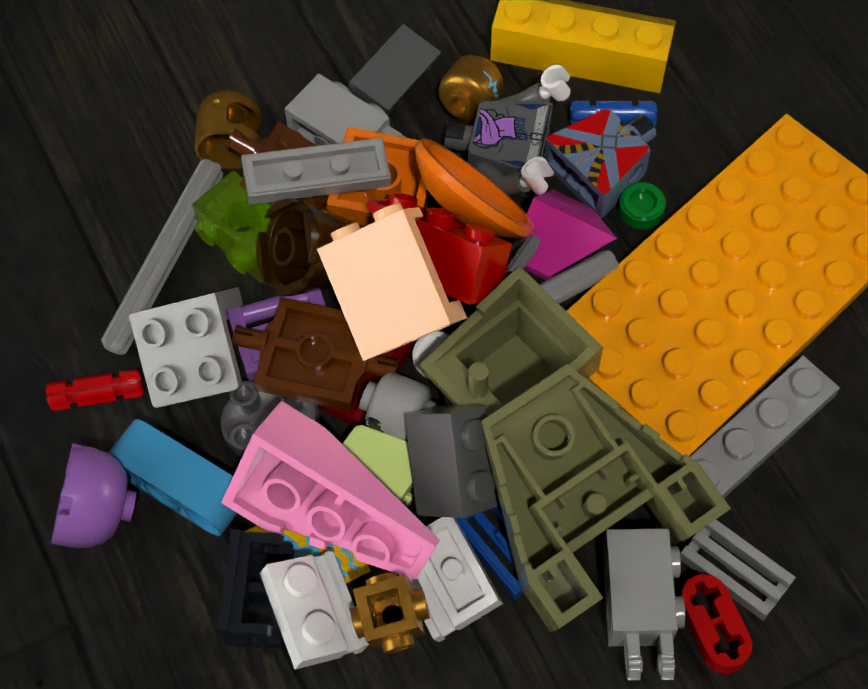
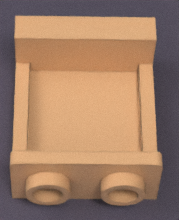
(387, 282)

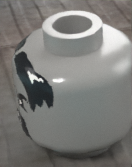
(391, 400)

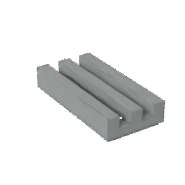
(749, 555)

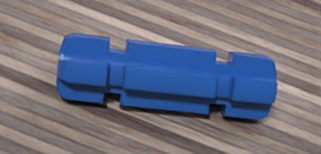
(623, 109)

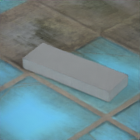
(315, 171)

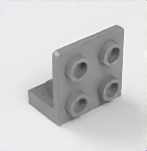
(188, 348)

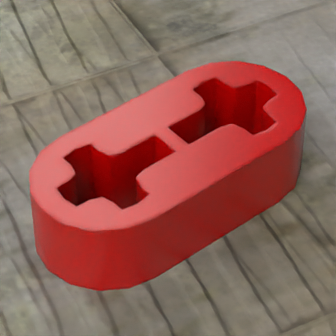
(725, 618)

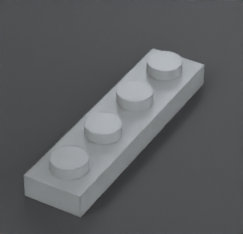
(765, 425)

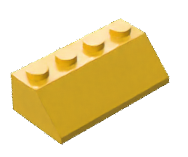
(584, 40)

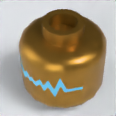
(468, 84)

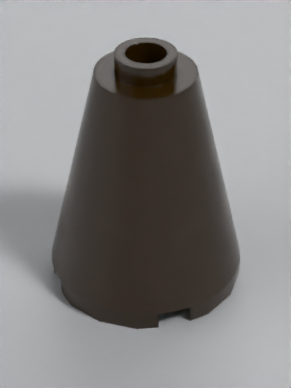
(289, 247)

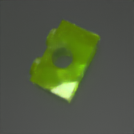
(225, 211)

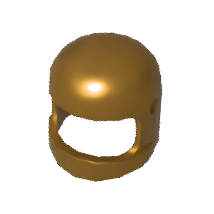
(218, 118)

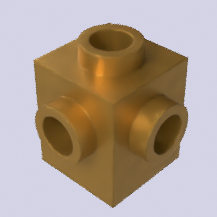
(374, 601)

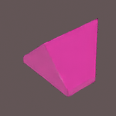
(566, 233)

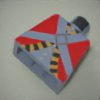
(600, 157)

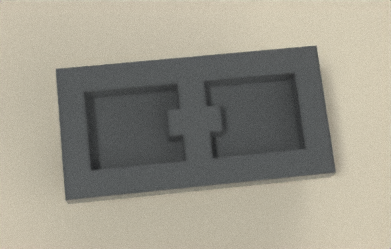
(394, 69)

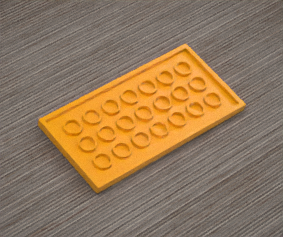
(731, 286)

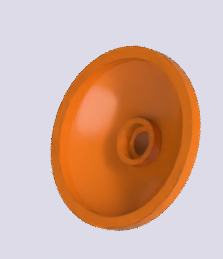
(469, 192)

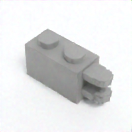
(328, 108)
(642, 596)

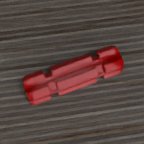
(94, 389)

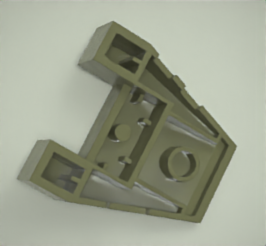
(573, 468)

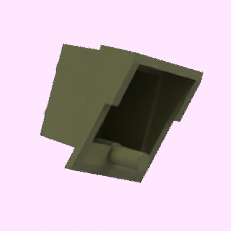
(510, 346)

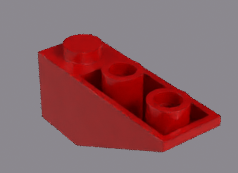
(464, 255)

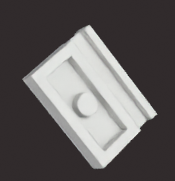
(454, 582)
(312, 608)

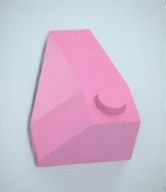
(314, 486)

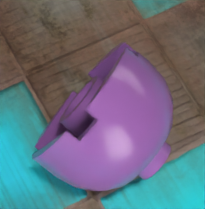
(92, 499)

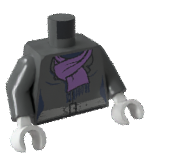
(512, 135)

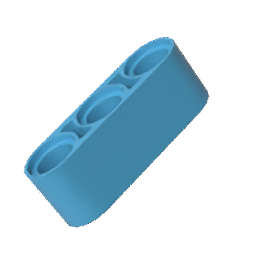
(175, 476)

